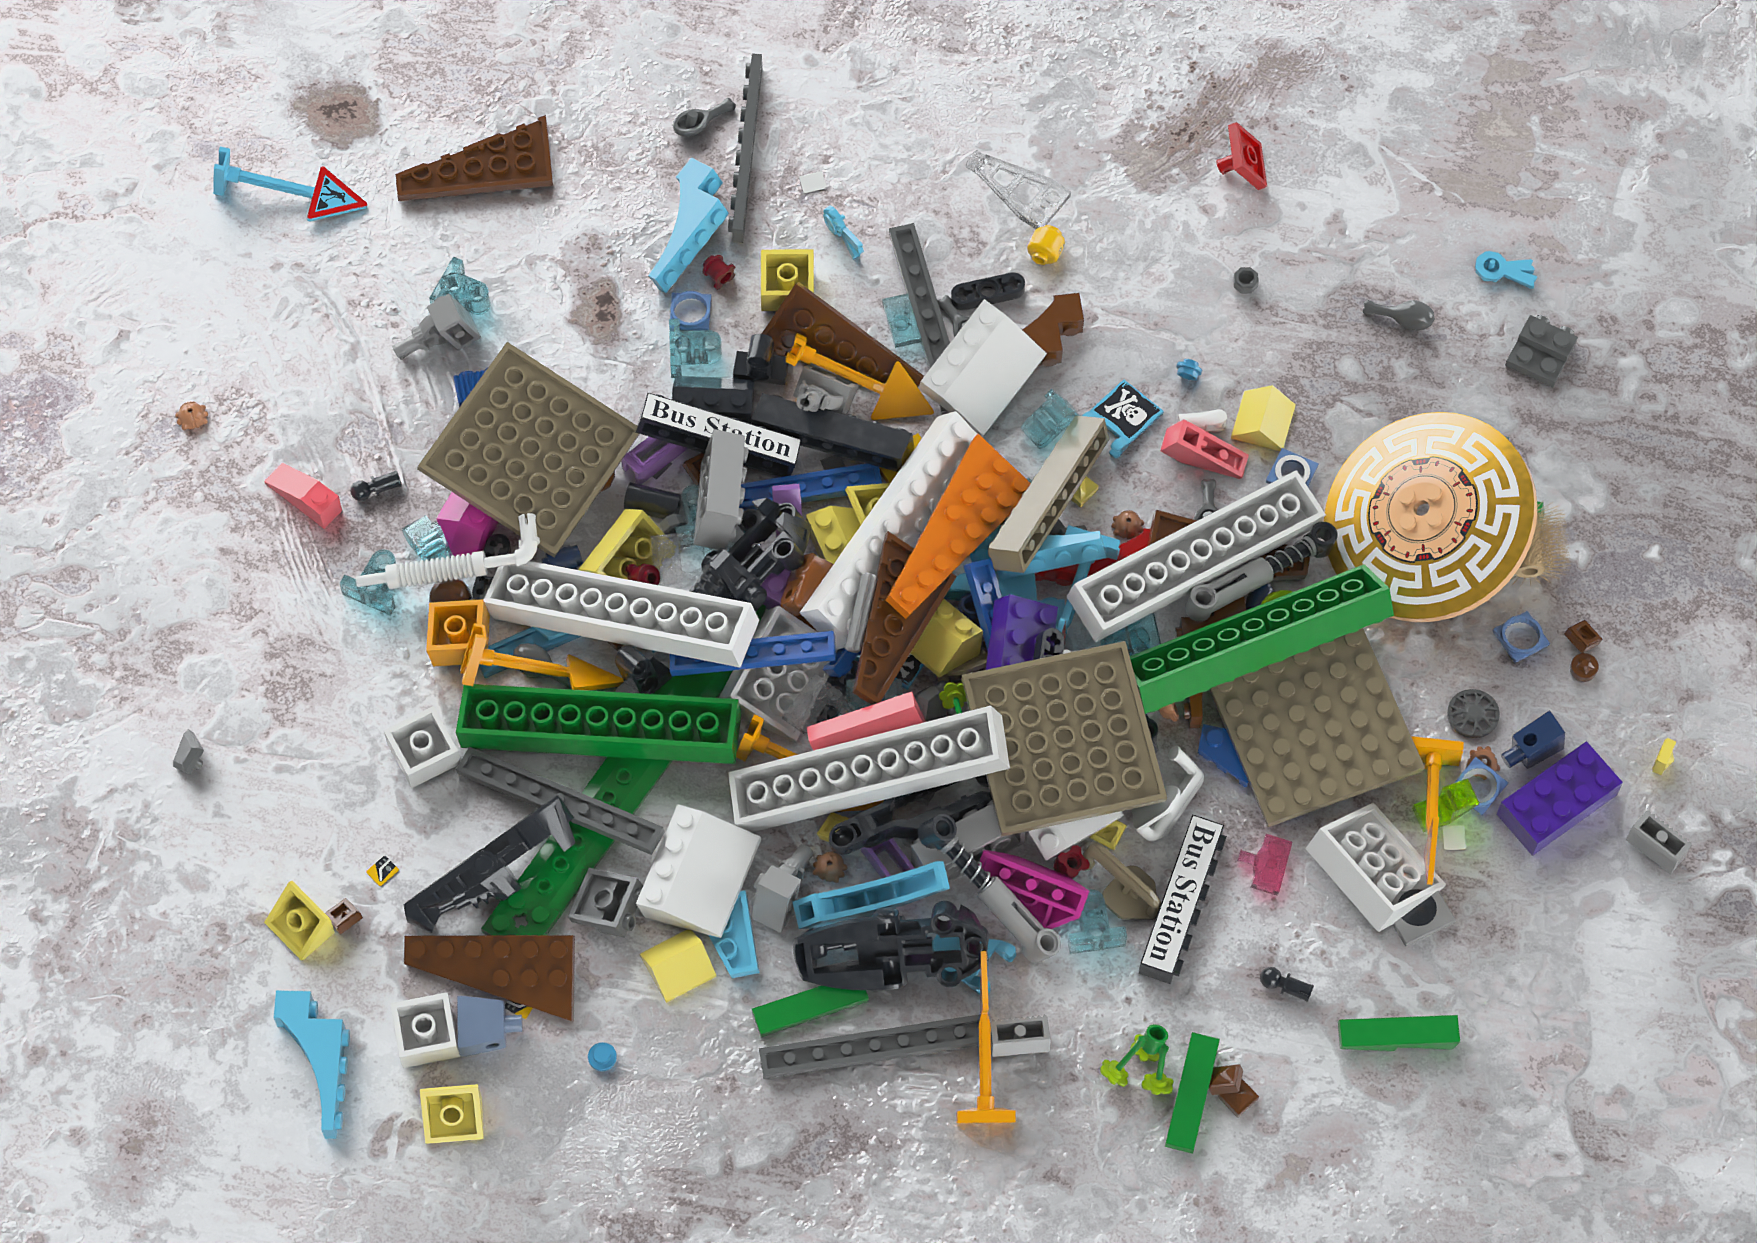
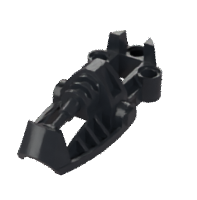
(743, 568)
(487, 870)
(891, 948)

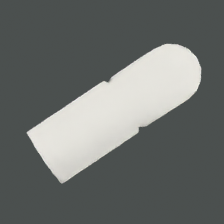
(1209, 421)

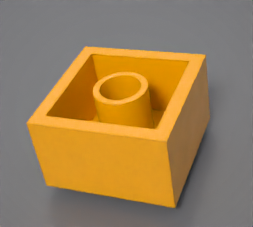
(451, 628)

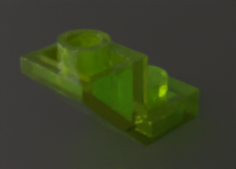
(1452, 803)

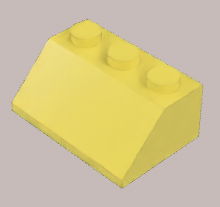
(832, 530)
(623, 544)
(948, 640)

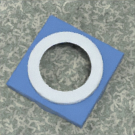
(692, 297)
(1286, 456)
(1525, 622)
(1497, 782)

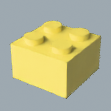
(780, 273)

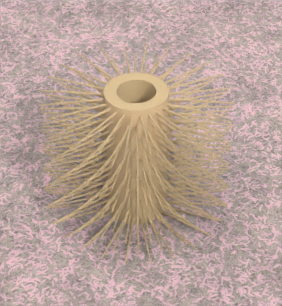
(1533, 562)

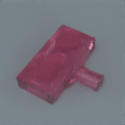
(1268, 863)

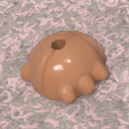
(195, 418)
(1127, 529)
(1169, 712)
(1484, 754)
(827, 872)

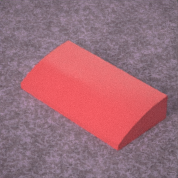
(866, 722)

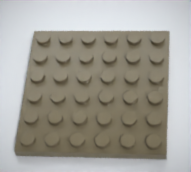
(529, 447)
(1317, 728)
(1070, 738)

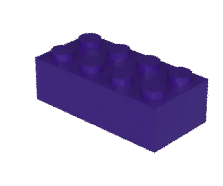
(1015, 629)
(1559, 798)

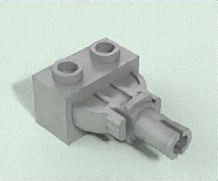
(444, 324)
(824, 390)
(779, 889)

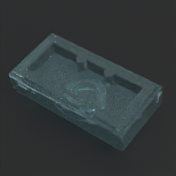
(901, 320)

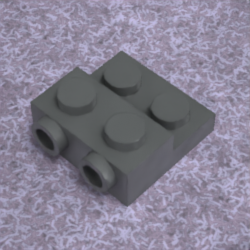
(1542, 350)
(607, 902)

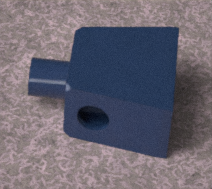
(1535, 742)

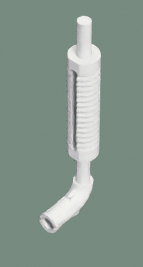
(468, 565)

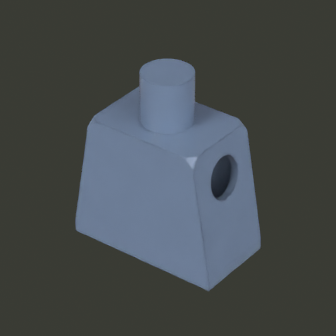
(483, 1025)

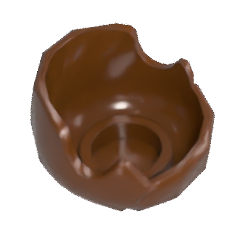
(450, 591)

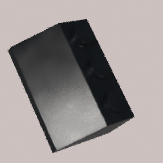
(722, 395)

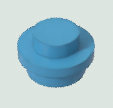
(1188, 369)
(602, 1056)

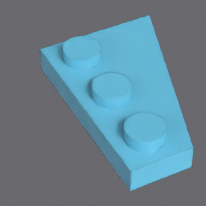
(737, 943)

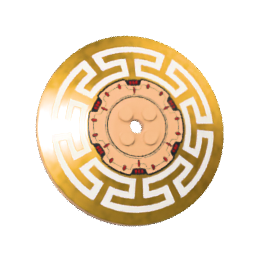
(1475, 522)

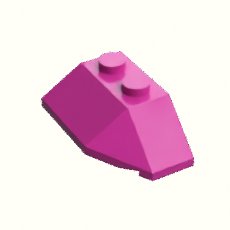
(464, 526)
(1044, 892)

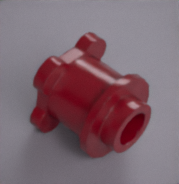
(718, 270)
(644, 573)
(1071, 862)

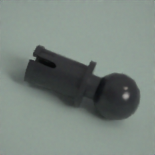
(362, 490)
(1272, 978)

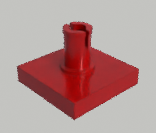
(1245, 157)

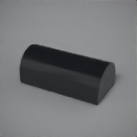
(652, 501)

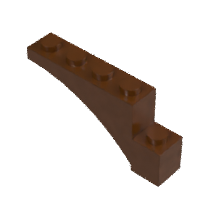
(1060, 318)
(1193, 707)

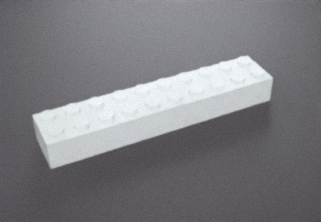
(901, 511)
(1195, 556)
(623, 611)
(869, 769)

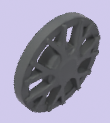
(1473, 713)

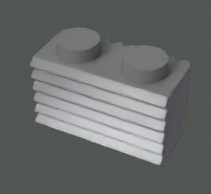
(1658, 842)
(1020, 1036)

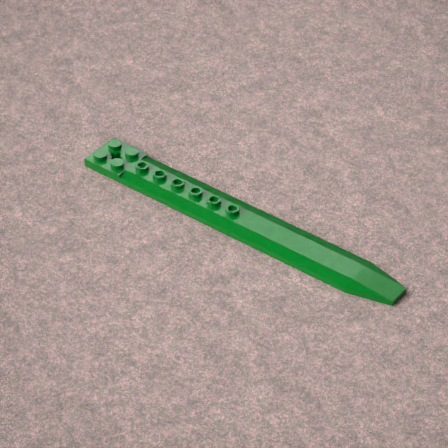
(556, 874)

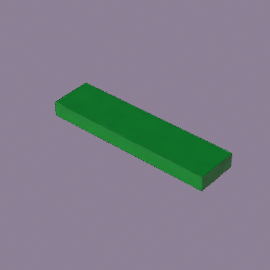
(805, 1008)

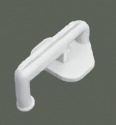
(1177, 800)

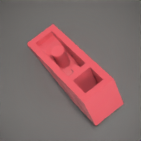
(1203, 450)
(305, 494)

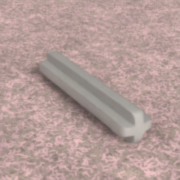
(861, 612)

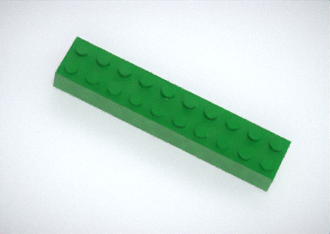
(1260, 637)
(599, 723)

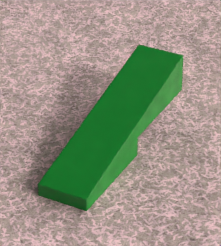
(1400, 1032)
(1192, 1093)

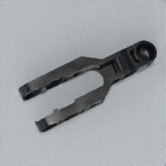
(878, 826)

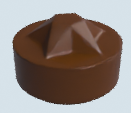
(1584, 667)

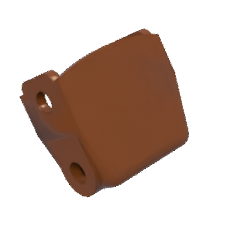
(803, 583)

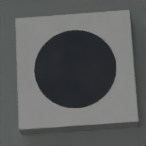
(1425, 918)

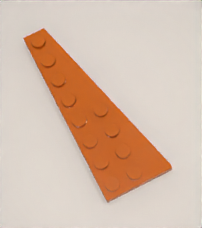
(969, 510)

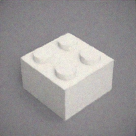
(422, 747)
(425, 1030)

